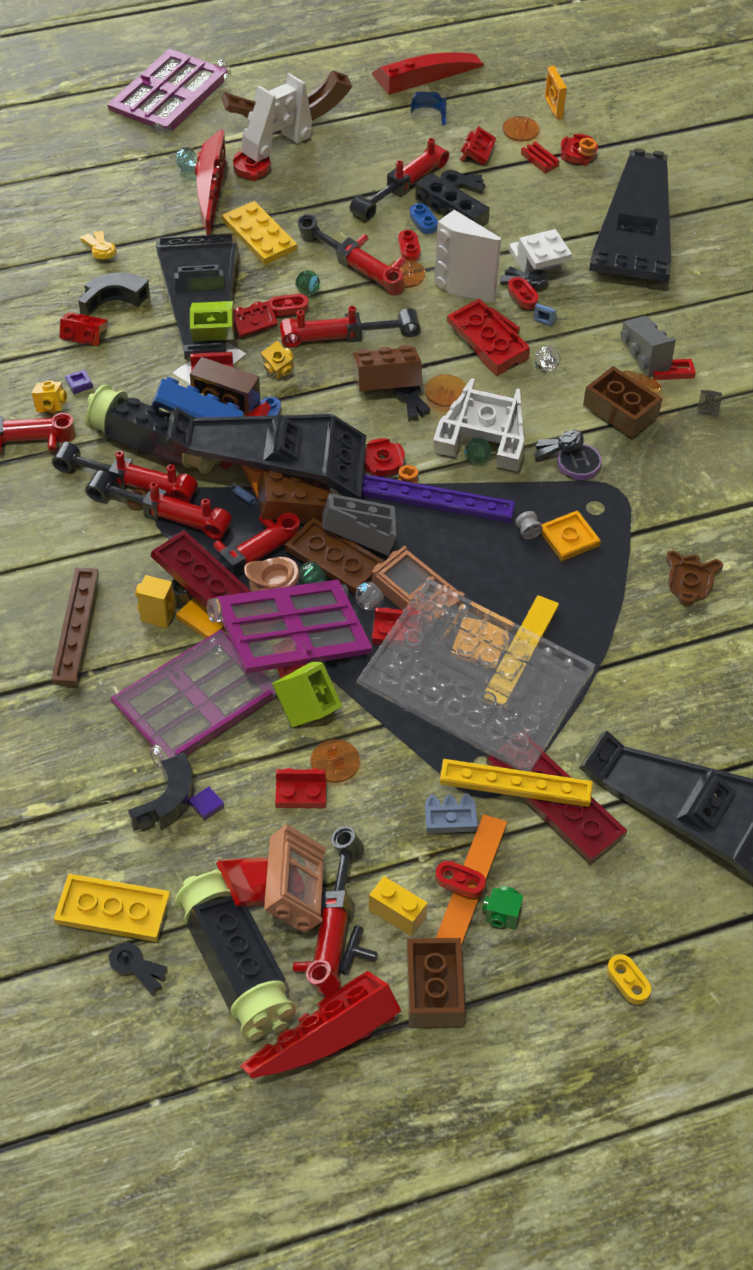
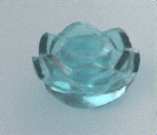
(185, 158)

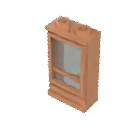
(404, 576)
(294, 878)

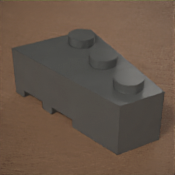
(648, 344)
(361, 521)

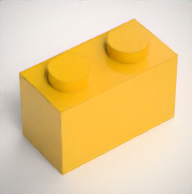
(155, 601)
(397, 906)

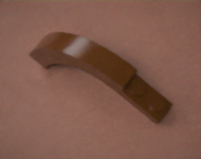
(320, 100)

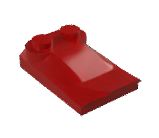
(245, 879)

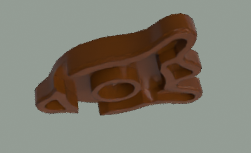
(689, 578)

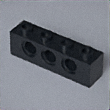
(445, 198)

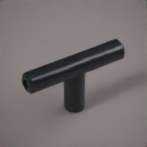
(353, 950)

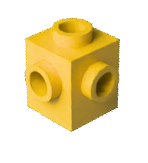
(278, 360)
(49, 397)

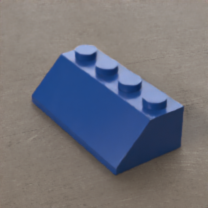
(189, 400)

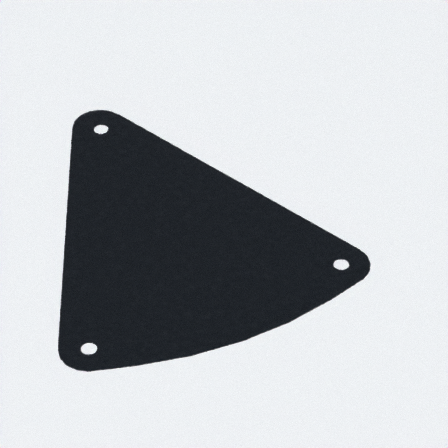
(490, 567)

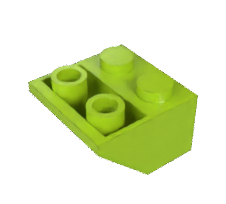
(212, 321)
(307, 694)

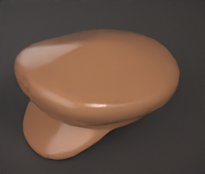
(272, 573)

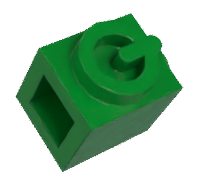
(503, 907)

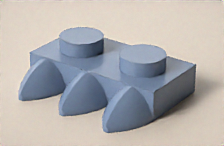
(450, 816)

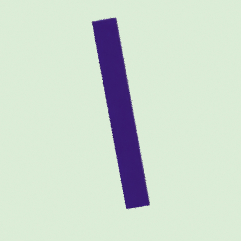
(437, 498)

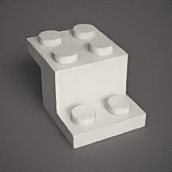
(540, 251)

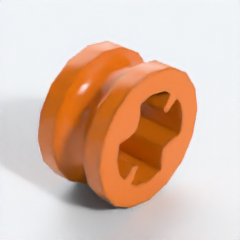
(587, 147)
(408, 474)

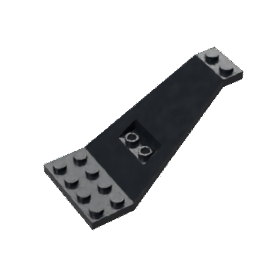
(637, 224)
(197, 272)
(295, 445)
(678, 795)

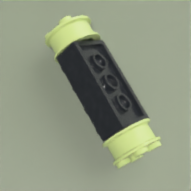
(137, 426)
(236, 956)

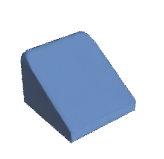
(545, 315)

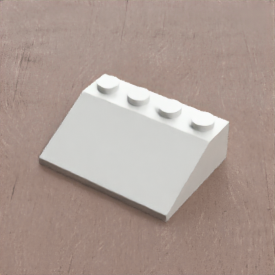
(466, 258)

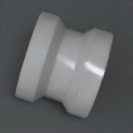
(529, 525)

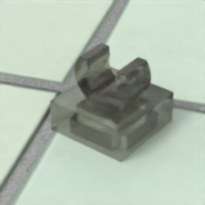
(709, 402)

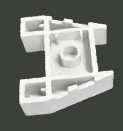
(274, 110)
(485, 417)

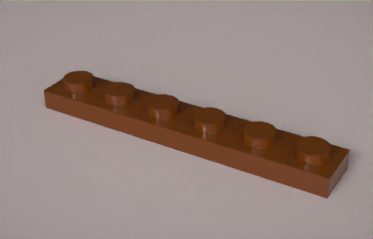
(75, 627)

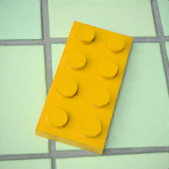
(259, 232)
(112, 907)

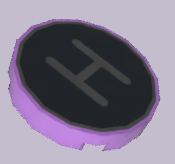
(580, 463)

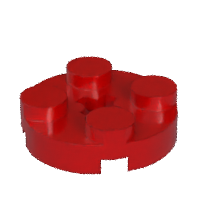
(570, 151)
(249, 168)
(383, 467)

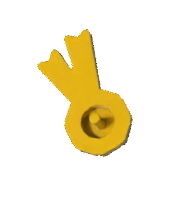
(100, 248)

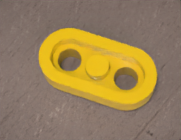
(631, 980)

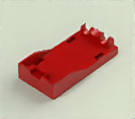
(490, 338)

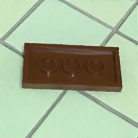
(335, 555)

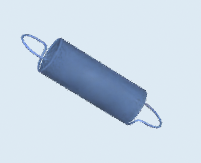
(244, 495)

